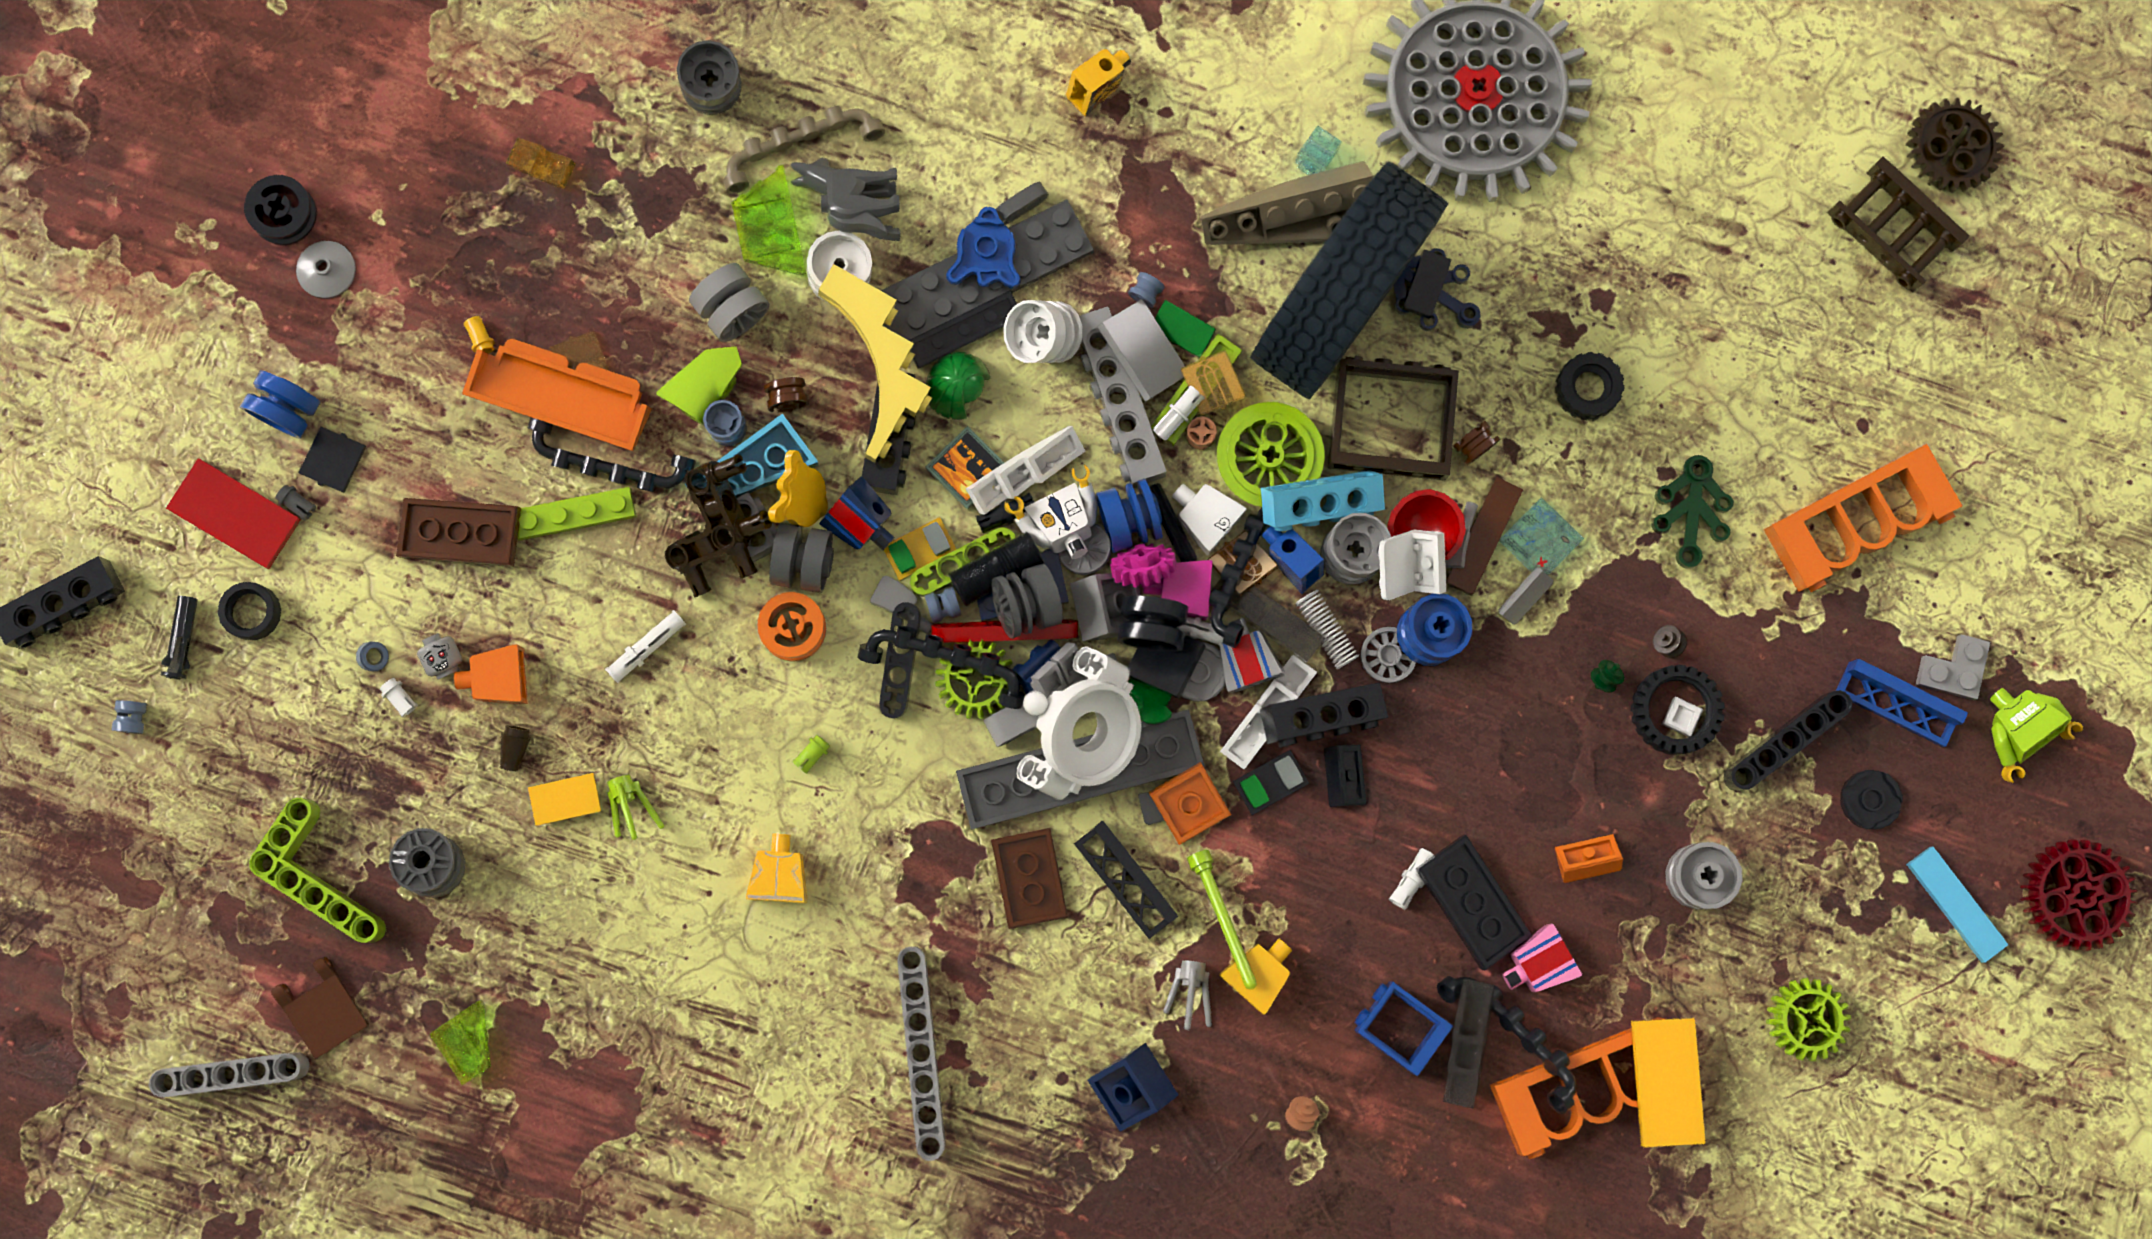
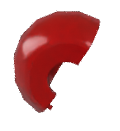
(1430, 512)

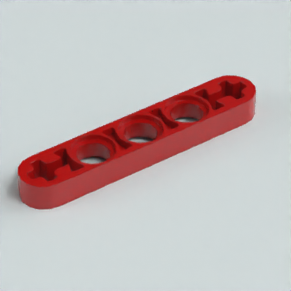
(994, 631)

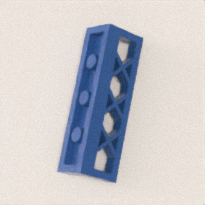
(1908, 694)

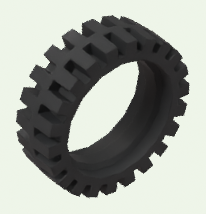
(1702, 684)

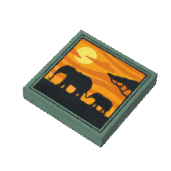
(962, 464)

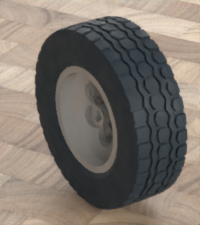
(1348, 279)

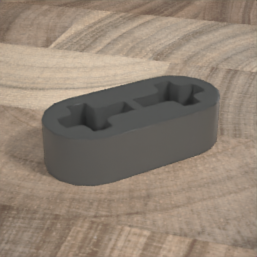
(1022, 202)

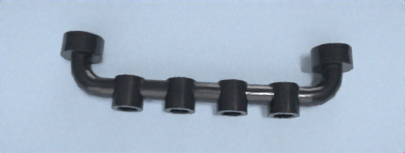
(617, 473)
(1232, 576)
(958, 656)
(1533, 1041)

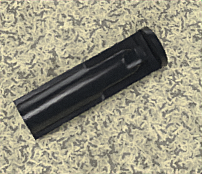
(180, 638)

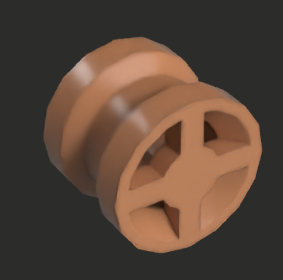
(1201, 426)

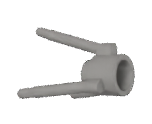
(1193, 975)

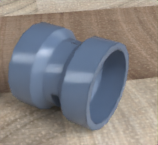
(949, 601)
(128, 724)

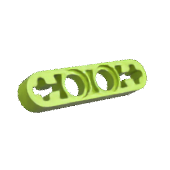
(959, 556)

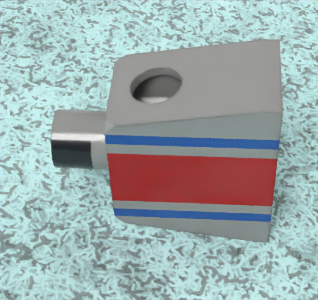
(1250, 662)

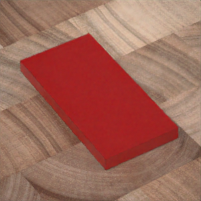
(233, 513)

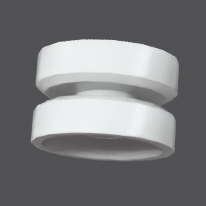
(841, 249)

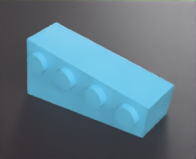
(765, 456)

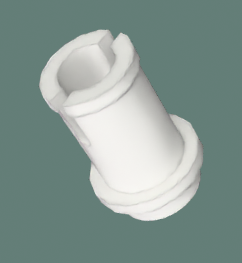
(398, 697)

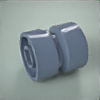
(725, 422)

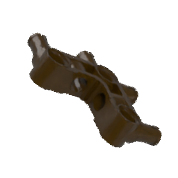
(721, 515)

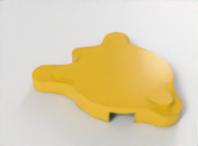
(802, 493)

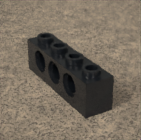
(889, 479)
(103, 591)
(1365, 699)

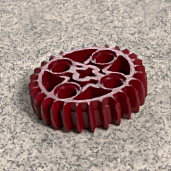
(2092, 898)

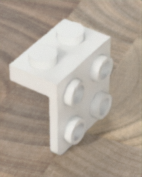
(1412, 564)

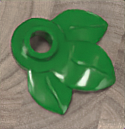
(1150, 703)

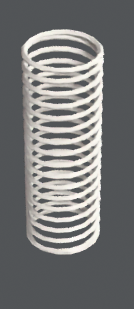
(1329, 645)

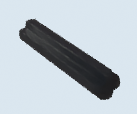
(1172, 526)

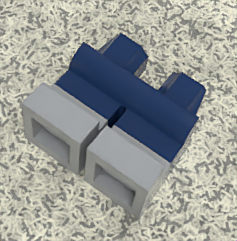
(1048, 668)

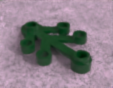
(1694, 506)

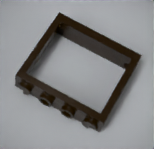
(1409, 371)

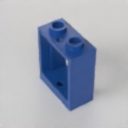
(1426, 1047)

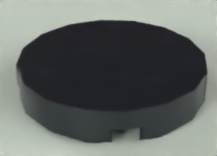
(1871, 799)

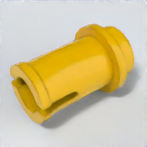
(479, 335)

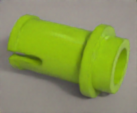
(812, 752)

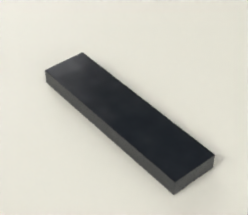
(962, 330)

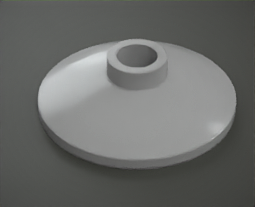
(337, 275)

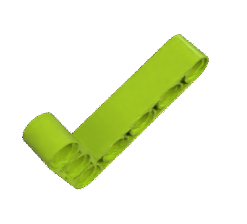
(307, 881)

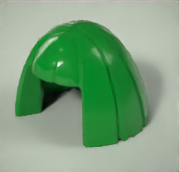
(954, 382)

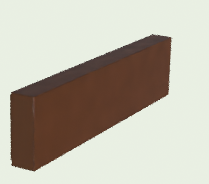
(1485, 535)

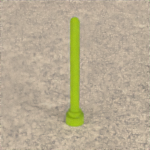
(1201, 863)

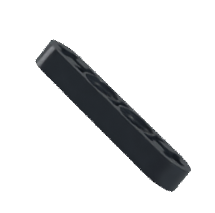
(895, 659)

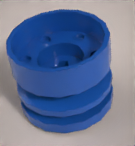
(1129, 515)

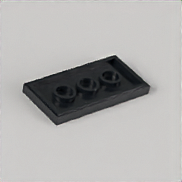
(1473, 902)

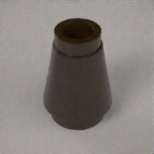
(513, 747)

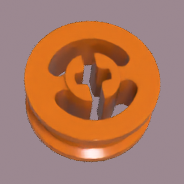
(813, 617)

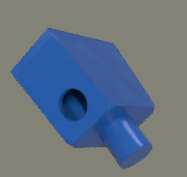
(1302, 565)

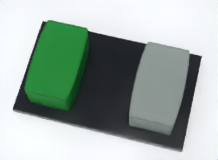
(1271, 782)

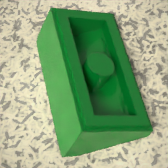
(1184, 329)

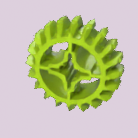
(961, 675)
(1815, 1009)

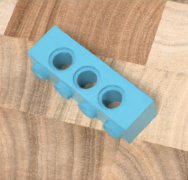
(1279, 499)

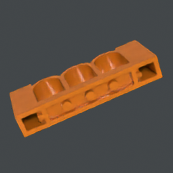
(1922, 480)
(1520, 1111)

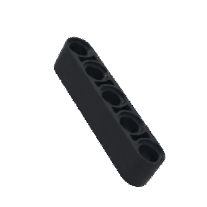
(1801, 736)

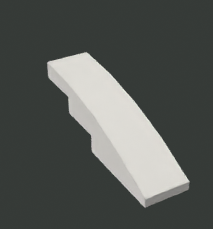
(1025, 469)
(1250, 733)

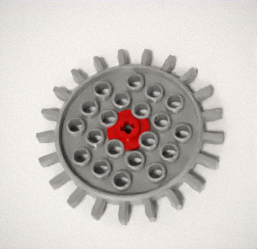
(1429, 140)

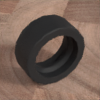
(229, 599)

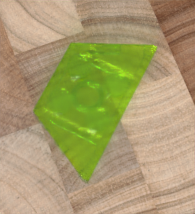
(769, 226)

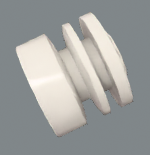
(1043, 331)

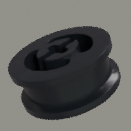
(266, 198)

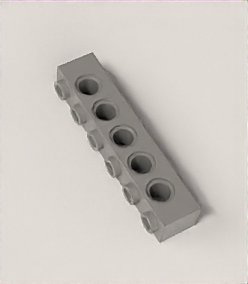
(1151, 465)

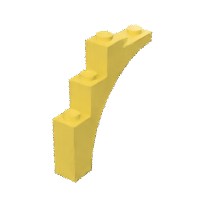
(868, 312)

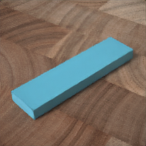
(1957, 904)

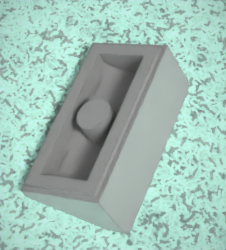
(1525, 595)

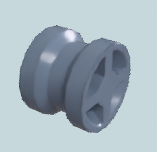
(1146, 289)

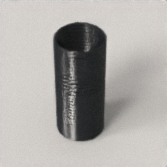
(975, 578)

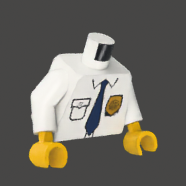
(1061, 518)

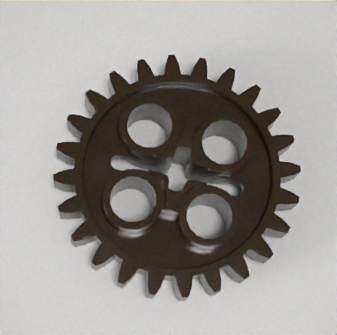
(1977, 160)

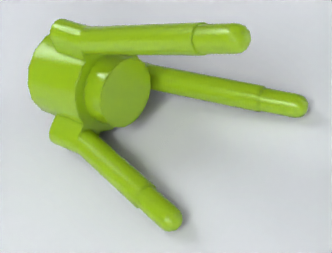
(621, 792)

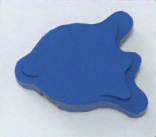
(985, 250)

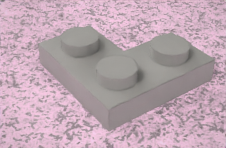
(1961, 675)

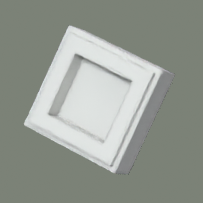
(1682, 716)

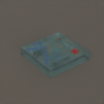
(1541, 538)

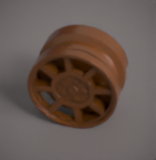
(786, 394)
(1476, 442)

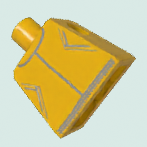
(778, 874)

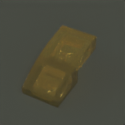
(540, 163)

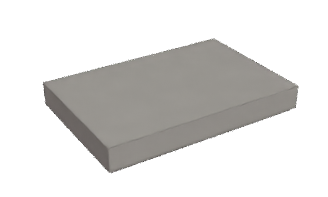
(1143, 349)

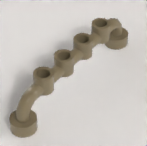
(808, 130)

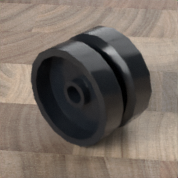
(1152, 623)

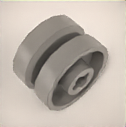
(1721, 871)

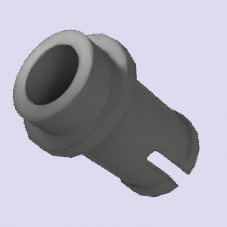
(295, 502)

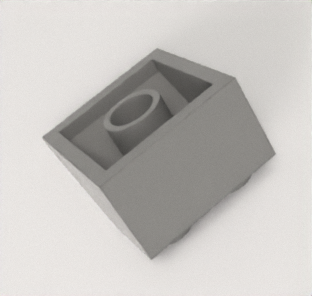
(1099, 605)

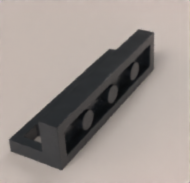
(1135, 872)

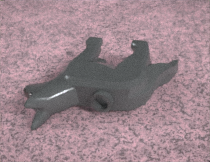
(851, 196)

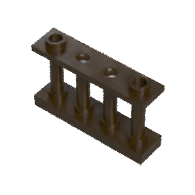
(1912, 199)

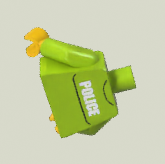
(2026, 726)

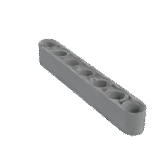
(917, 1068)

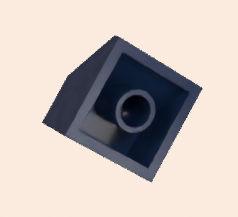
(1133, 1087)

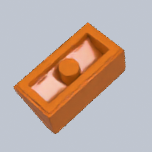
(1589, 858)

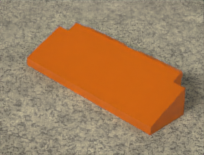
(545, 389)

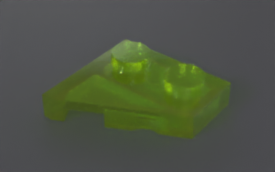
(465, 1042)

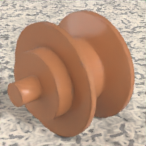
(1302, 1113)

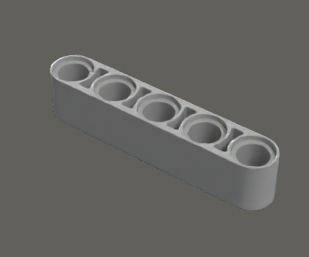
(1012, 723)
(215, 1074)

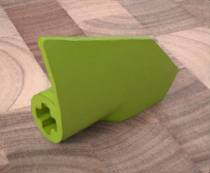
(703, 381)

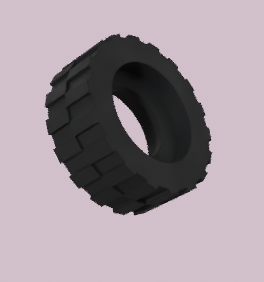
(1596, 364)

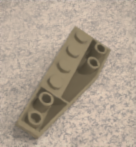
(1290, 211)

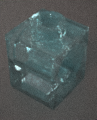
(1317, 151)

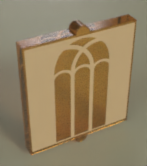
(1256, 570)

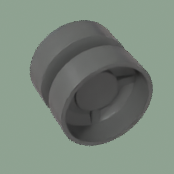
(809, 559)

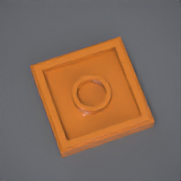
(1189, 803)

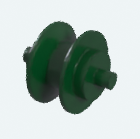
(1607, 676)

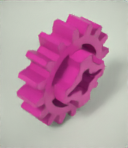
(1143, 565)

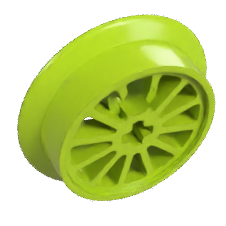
(1270, 416)

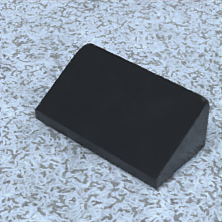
(1344, 775)

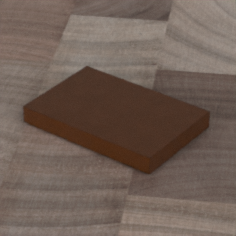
(1029, 878)

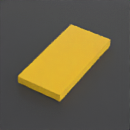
(1668, 1082)

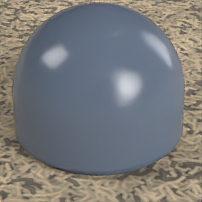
(361, 656)

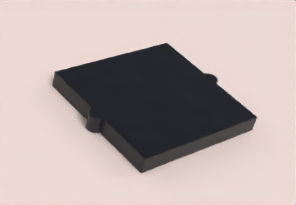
(332, 459)

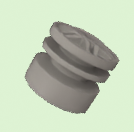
(1357, 531)

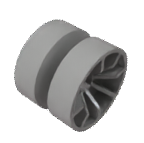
(729, 302)

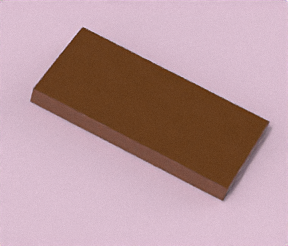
(458, 532)

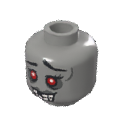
(439, 656)

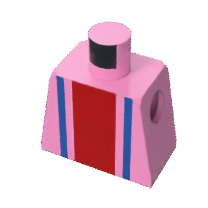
(1542, 961)

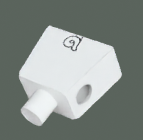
(1207, 515)

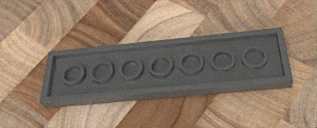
(1041, 248)
(997, 795)

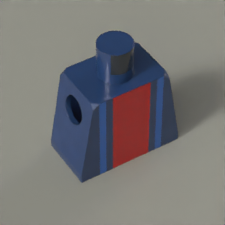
(859, 517)

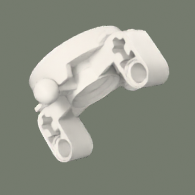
(1114, 740)

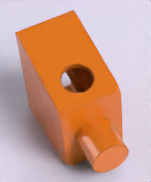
(496, 676)

